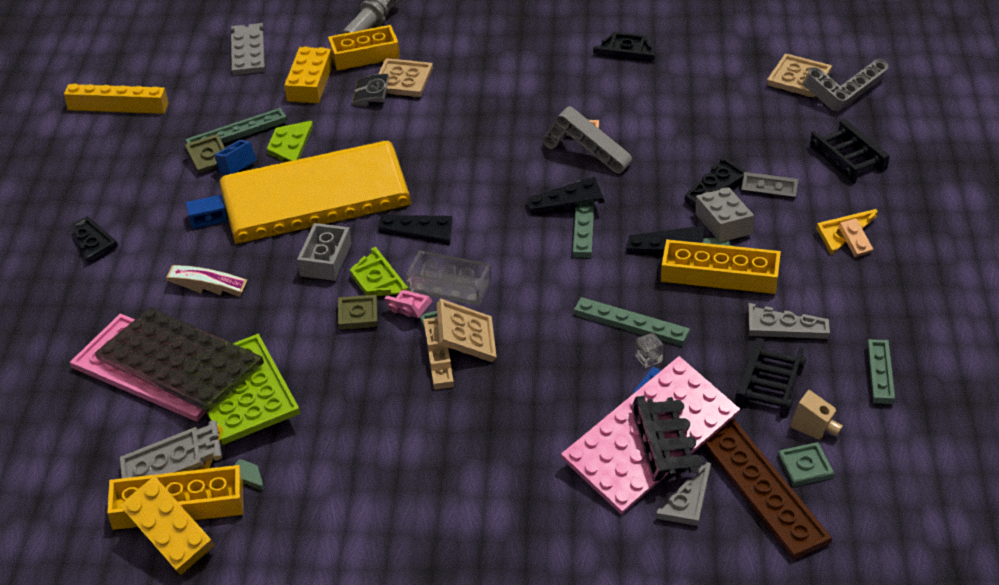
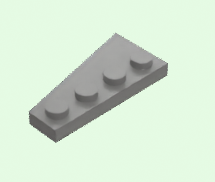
(777, 324)

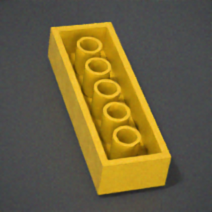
(720, 266)
(200, 492)

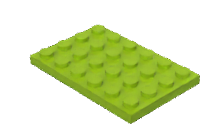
(257, 401)

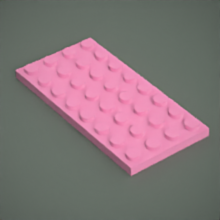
(88, 364)
(612, 452)

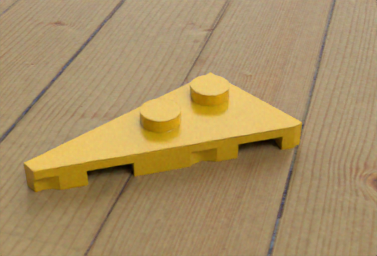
(831, 233)

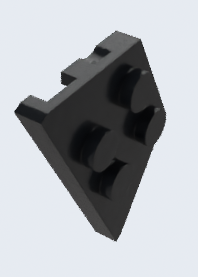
(626, 45)

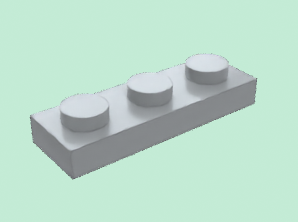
(770, 184)

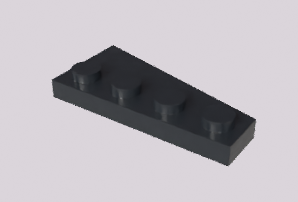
(722, 175)
(564, 197)
(418, 226)

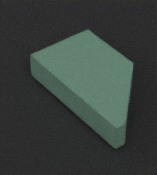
(250, 474)

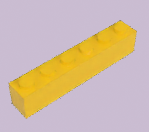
(116, 98)

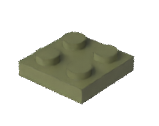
(202, 152)
(357, 312)

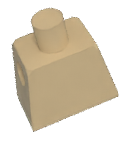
(815, 417)

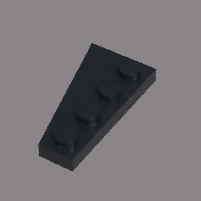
(655, 241)

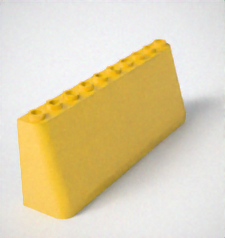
(313, 191)

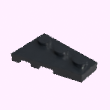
(93, 239)

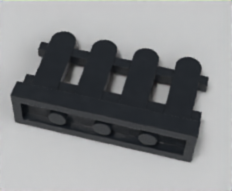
(652, 432)

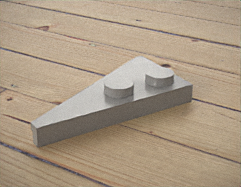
(688, 501)

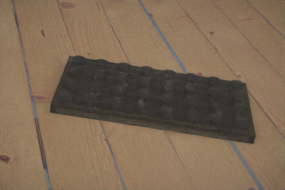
(179, 358)

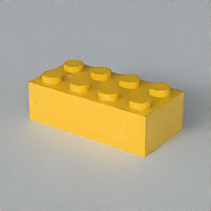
(364, 47)
(308, 75)
(167, 525)

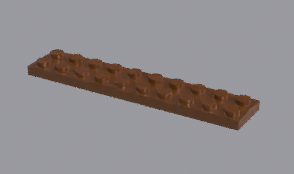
(766, 491)

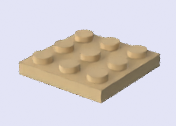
(791, 73)
(406, 76)
(466, 330)

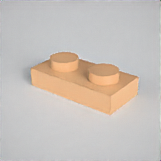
(855, 237)

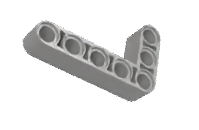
(837, 96)
(589, 136)

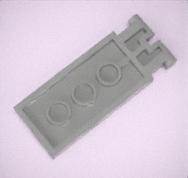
(247, 49)
(174, 454)

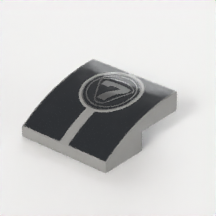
(370, 89)

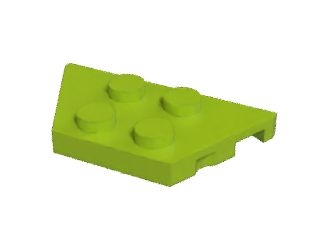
(289, 141)
(377, 276)

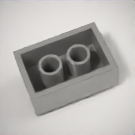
(724, 214)
(324, 251)

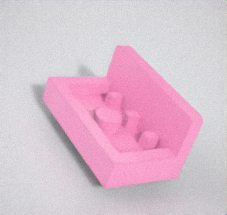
(408, 303)

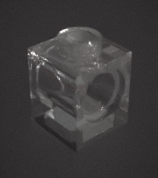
(649, 350)

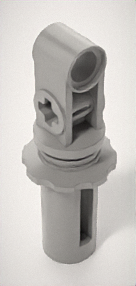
(371, 14)

